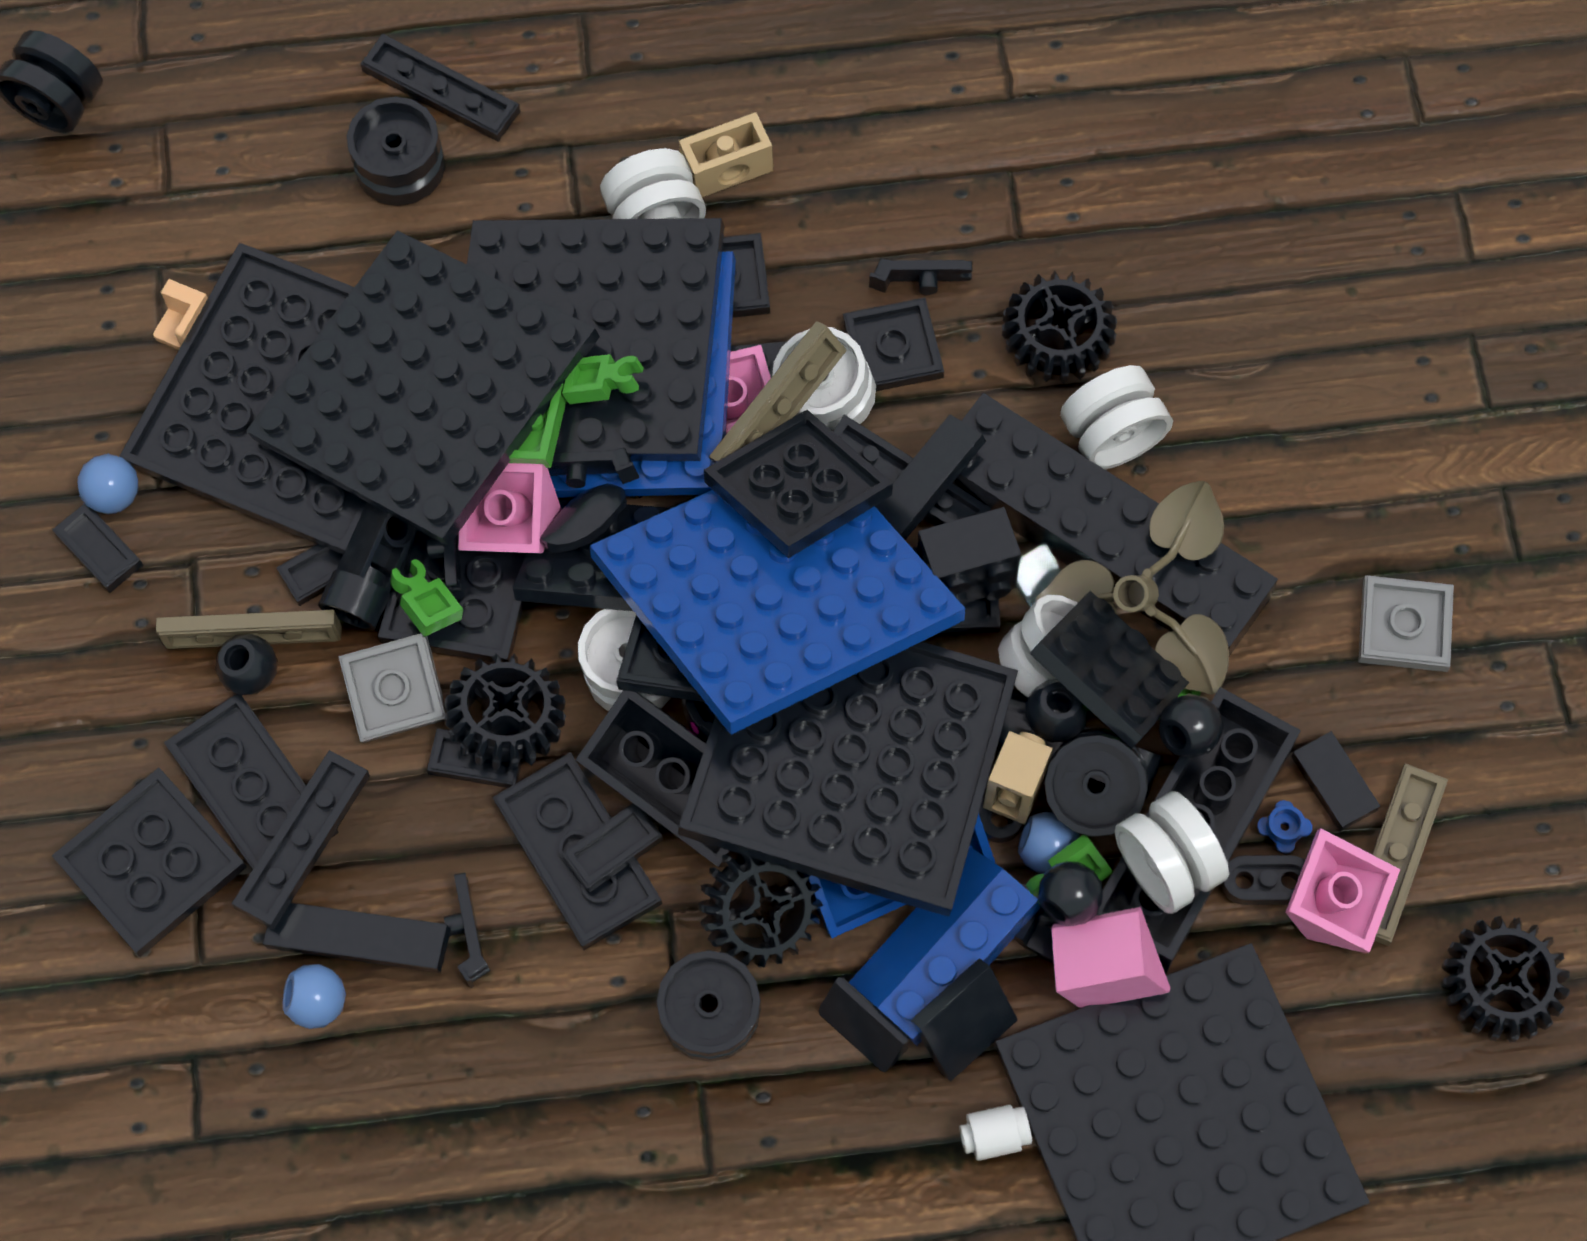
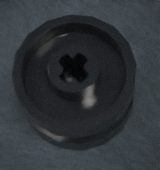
(48, 81)
(396, 151)
(1096, 754)
(715, 1033)

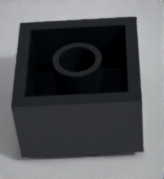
(973, 555)

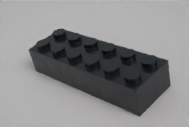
(1227, 793)

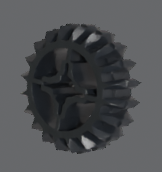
(1066, 306)
(505, 726)
(775, 938)
(1518, 991)

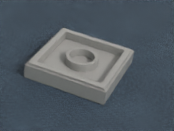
(1406, 623)
(393, 687)

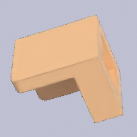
(183, 309)

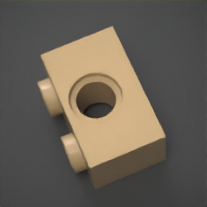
(728, 154)
(1017, 776)

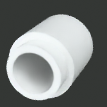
(995, 1132)

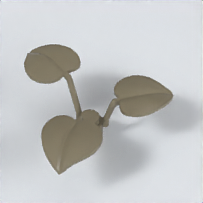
(1188, 525)

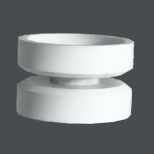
(652, 187)
(845, 390)
(1116, 417)
(1026, 634)
(602, 652)
(1171, 852)

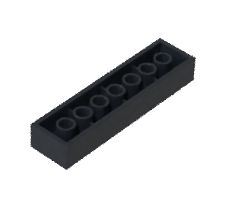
(1097, 517)

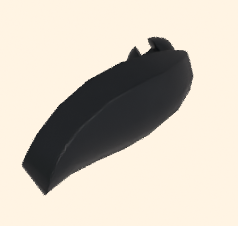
(585, 518)

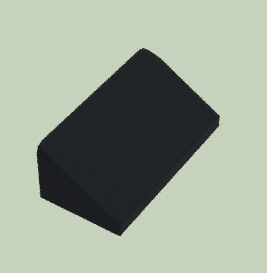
(863, 1025)

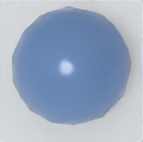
(107, 484)
(1042, 839)
(313, 996)

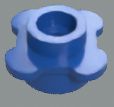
(1290, 815)

